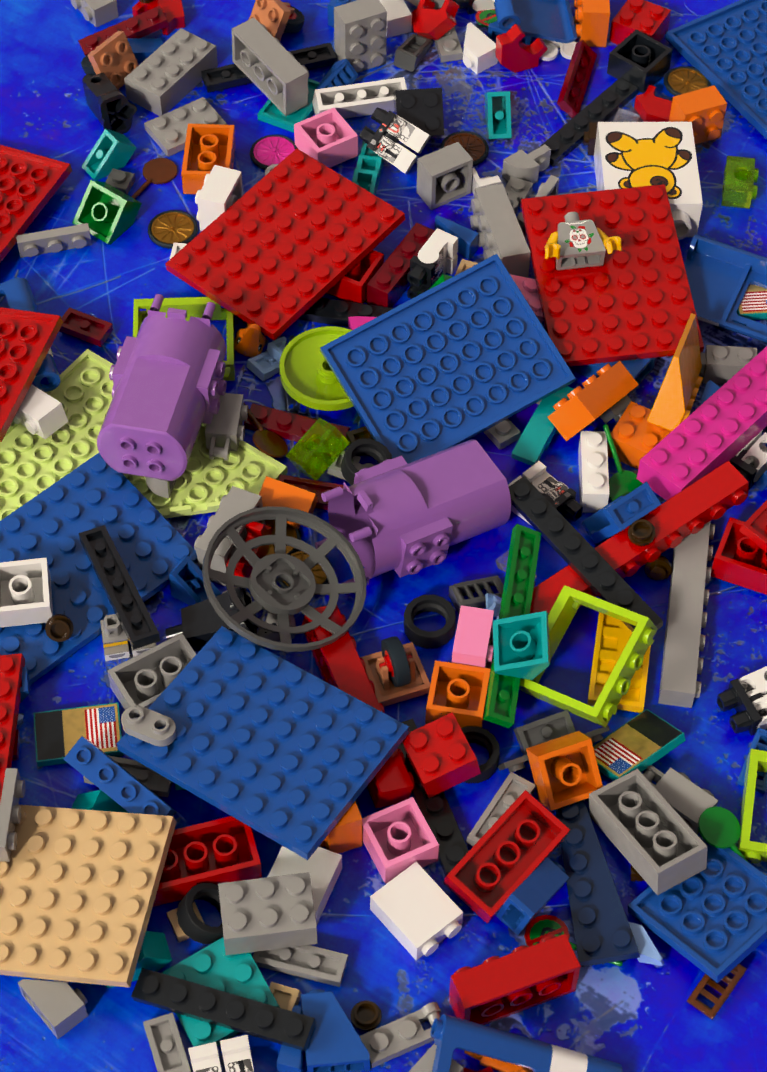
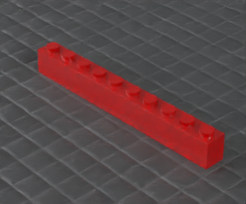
(672, 522)

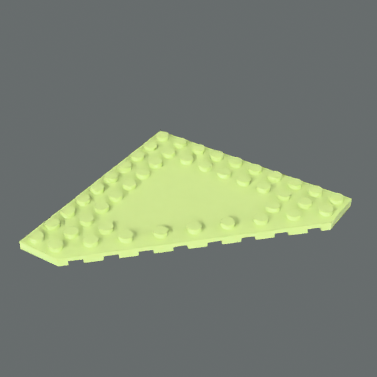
(85, 391)

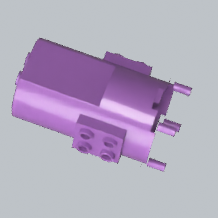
(162, 393)
(415, 511)

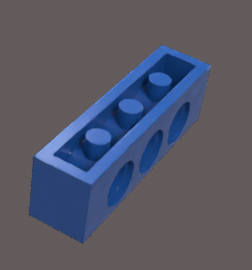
(115, 780)

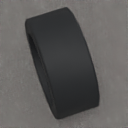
(362, 447)
(430, 639)
(485, 738)
(188, 920)

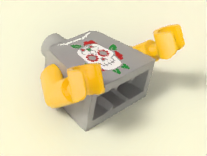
(579, 244)

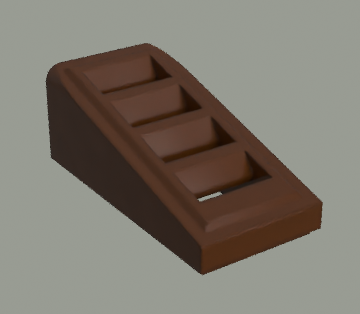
(738, 971)

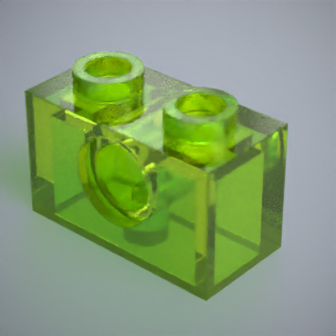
(739, 182)
(317, 449)

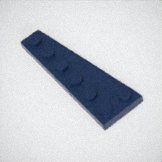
(595, 906)

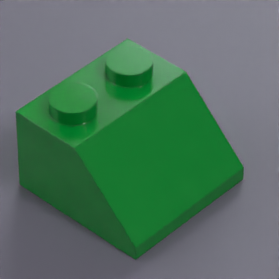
(106, 211)

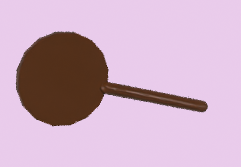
(157, 172)
(268, 441)

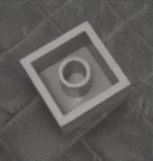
(444, 175)

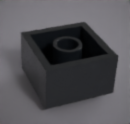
(639, 60)
(421, 108)

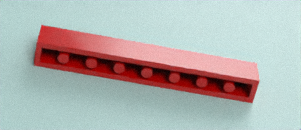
(346, 671)

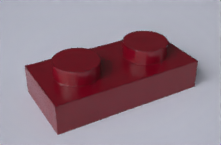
(86, 327)

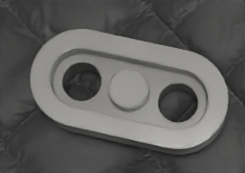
(146, 726)

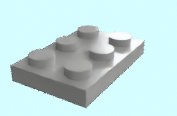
(171, 128)

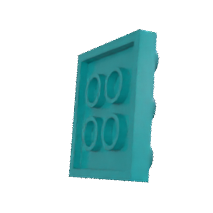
(227, 973)

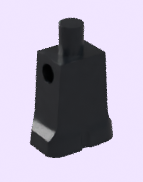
(108, 103)
(202, 621)

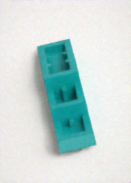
(368, 169)
(539, 430)

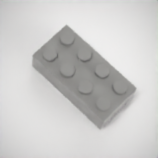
(270, 66)
(170, 72)
(499, 229)
(648, 831)

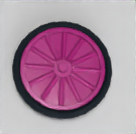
(271, 150)

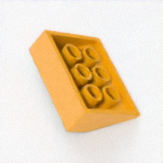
(681, 381)

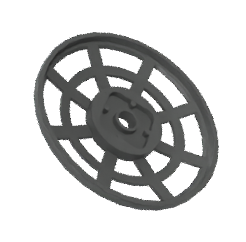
(288, 569)

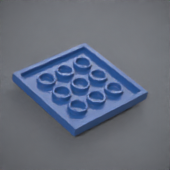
(712, 915)

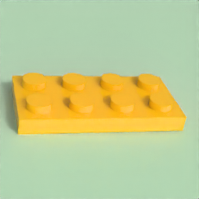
(609, 644)

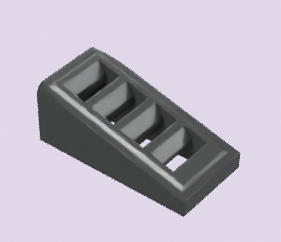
(412, 52)
(467, 588)

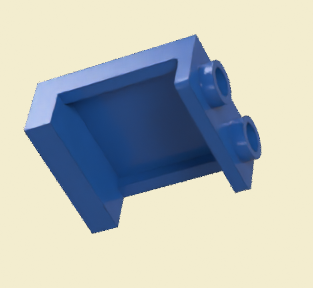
(621, 513)

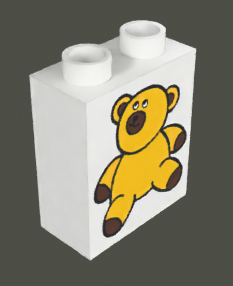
(649, 156)

